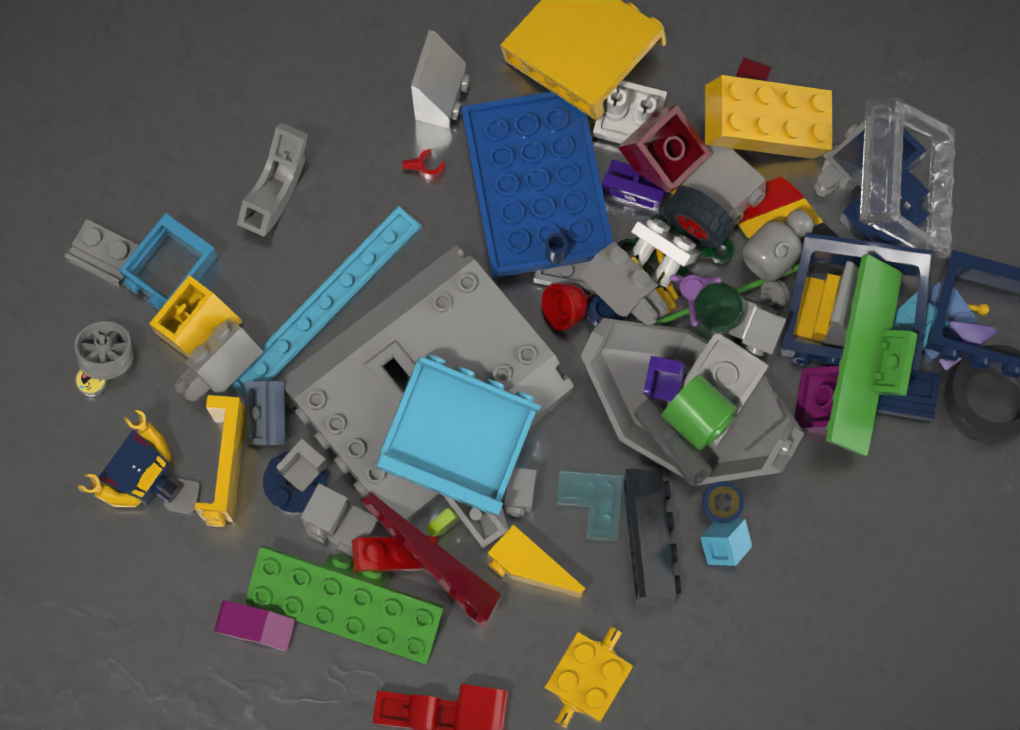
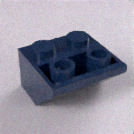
(851, 156)

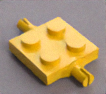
(588, 677)

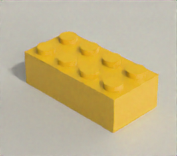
(768, 117)

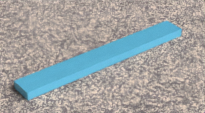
(330, 298)

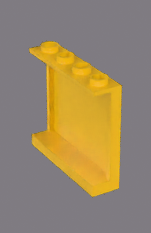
(582, 48)

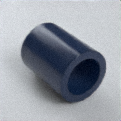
(556, 256)

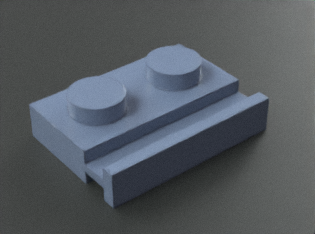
(264, 413)

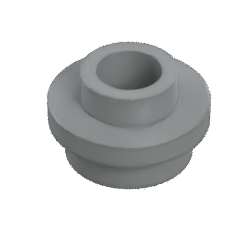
(775, 294)

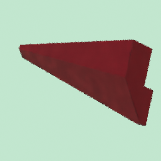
(462, 584)

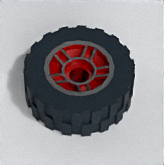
(699, 217)

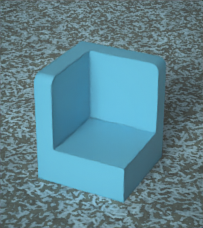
(726, 542)

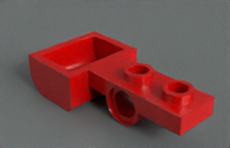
(474, 710)

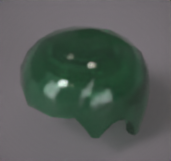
(719, 308)

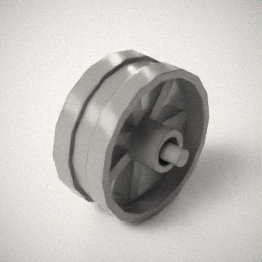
(104, 336)

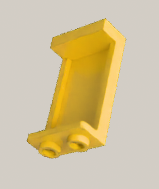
(231, 413)

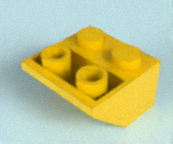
(191, 316)

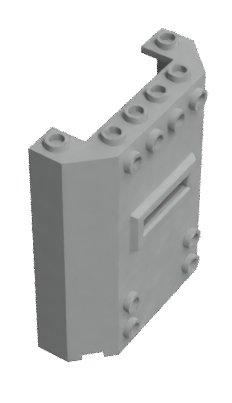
(441, 312)

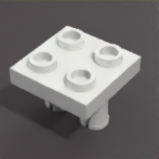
(627, 110)
(677, 249)

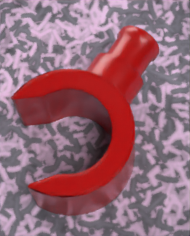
(417, 165)

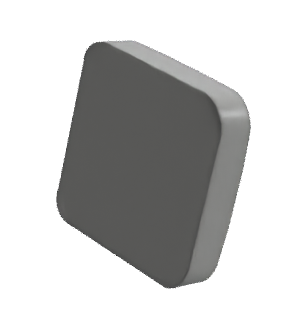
(186, 497)

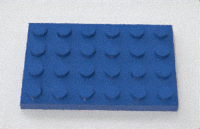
(535, 179)

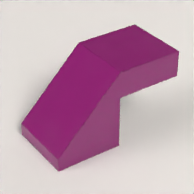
(254, 625)

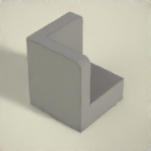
(302, 466)

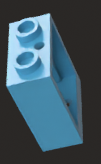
(166, 227)

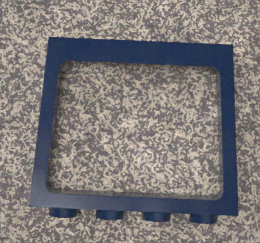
(838, 251)
(981, 271)

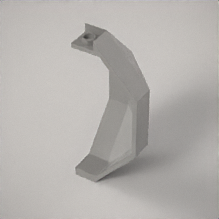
(618, 366)

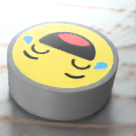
(90, 386)

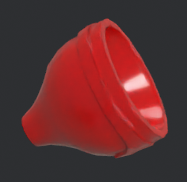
(565, 305)

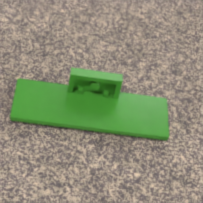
(873, 357)
(345, 602)

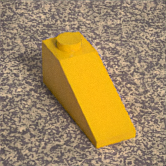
(529, 564)

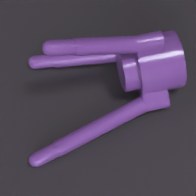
(690, 285)

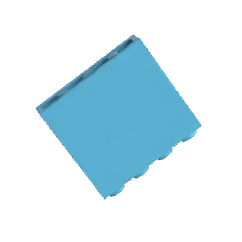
(457, 434)

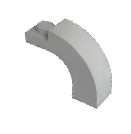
(277, 182)

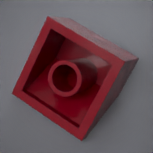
(665, 148)

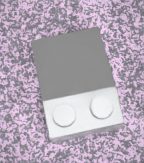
(438, 83)
(842, 307)

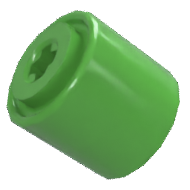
(700, 413)

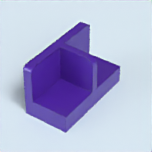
(629, 186)
(664, 378)

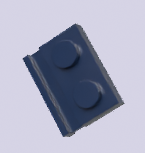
(917, 403)

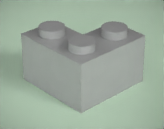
(758, 327)
(335, 519)

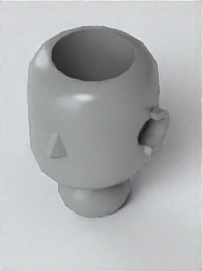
(777, 246)

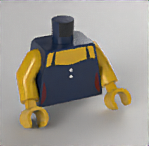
(136, 470)

